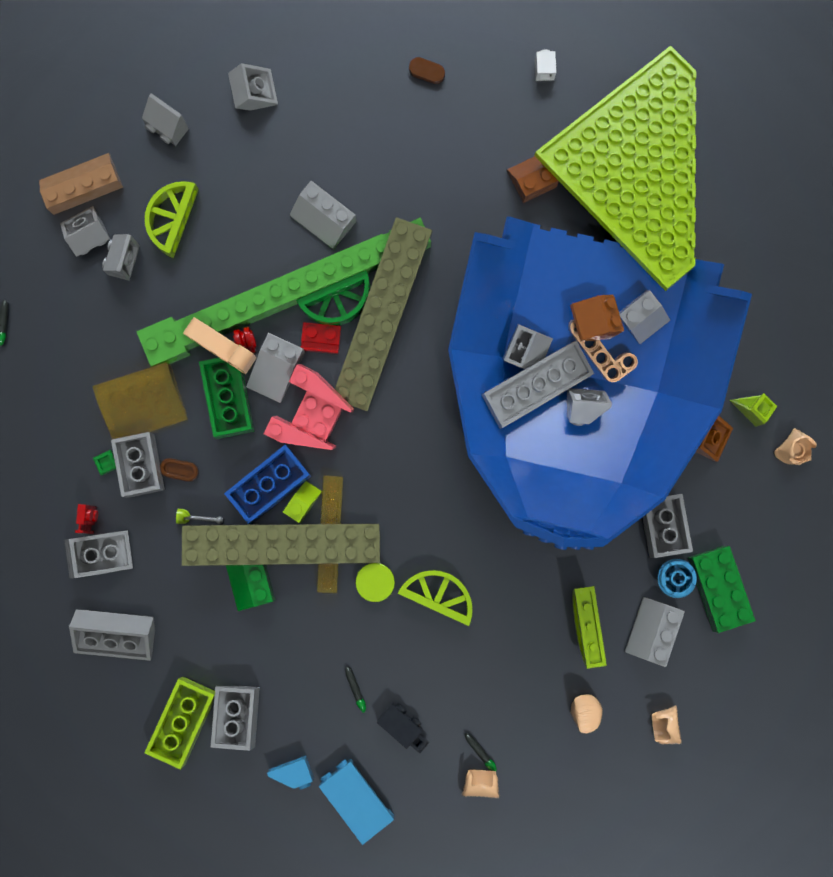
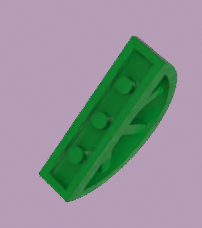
(325, 294)

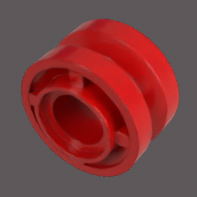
(245, 339)

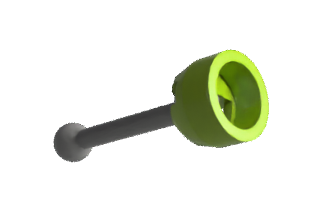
(184, 516)

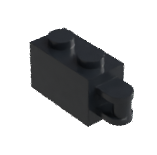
(402, 727)

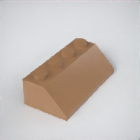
(80, 184)

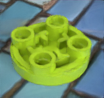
(375, 582)

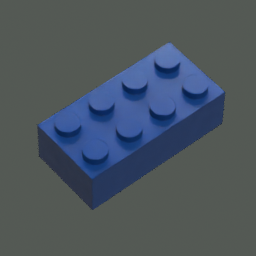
(267, 484)

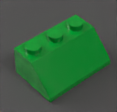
(250, 585)

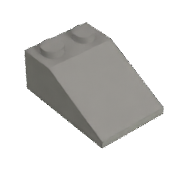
(274, 367)
(98, 554)

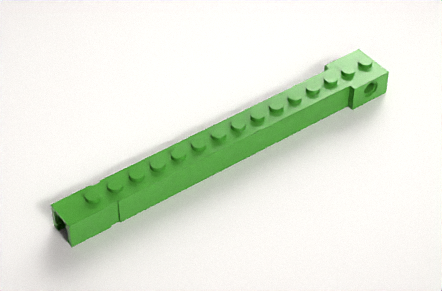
(168, 344)

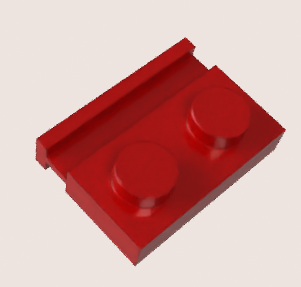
(320, 338)
(86, 517)

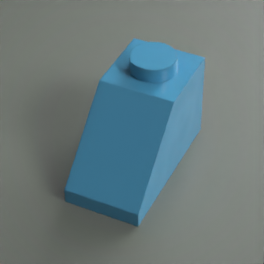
(293, 773)

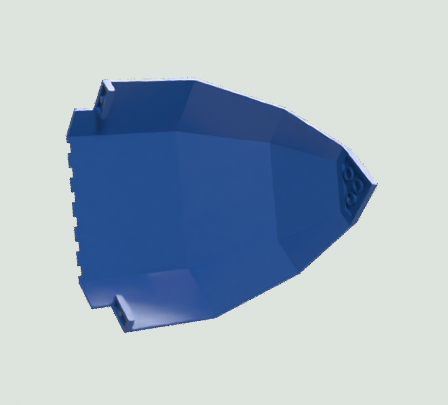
(606, 475)

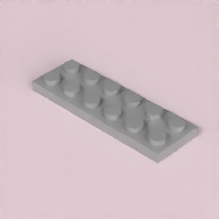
(537, 384)

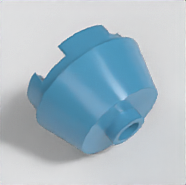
(677, 578)

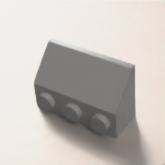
(322, 215)
(654, 631)
(235, 717)

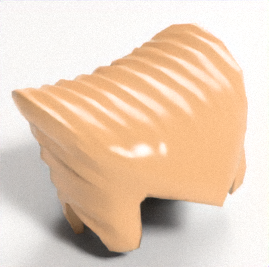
(796, 448)
(586, 713)
(666, 726)
(481, 784)

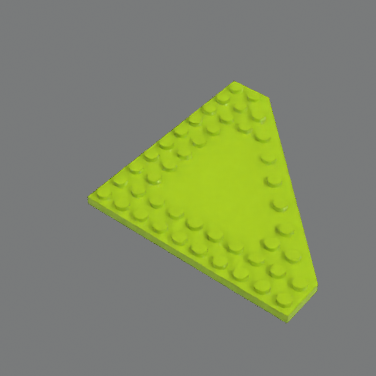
(637, 165)

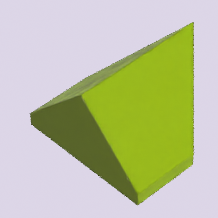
(755, 408)

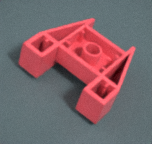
(315, 414)

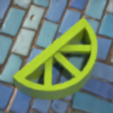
(180, 218)
(435, 605)
(588, 627)

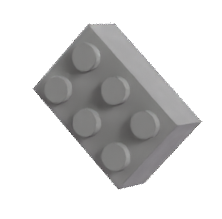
(137, 465)
(668, 528)

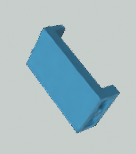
(355, 801)

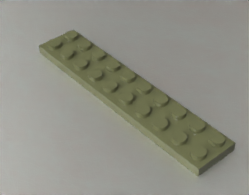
(382, 312)
(280, 544)

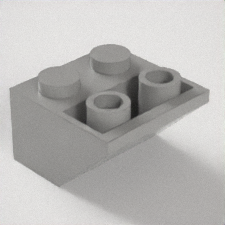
(526, 347)

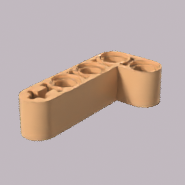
(220, 345)
(609, 362)

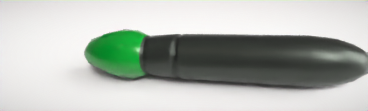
(3, 321)
(355, 689)
(480, 752)

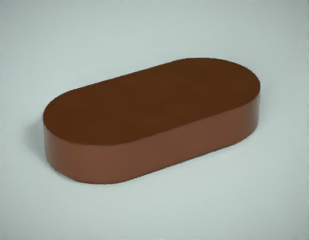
(426, 70)
(179, 470)

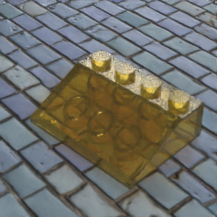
(140, 401)

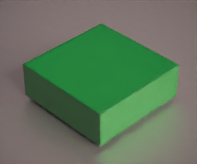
(105, 462)

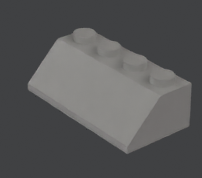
(112, 634)

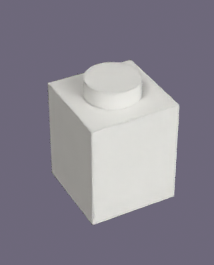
(545, 65)

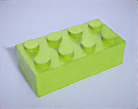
(181, 722)

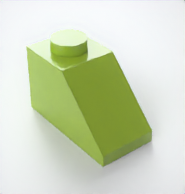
(302, 502)

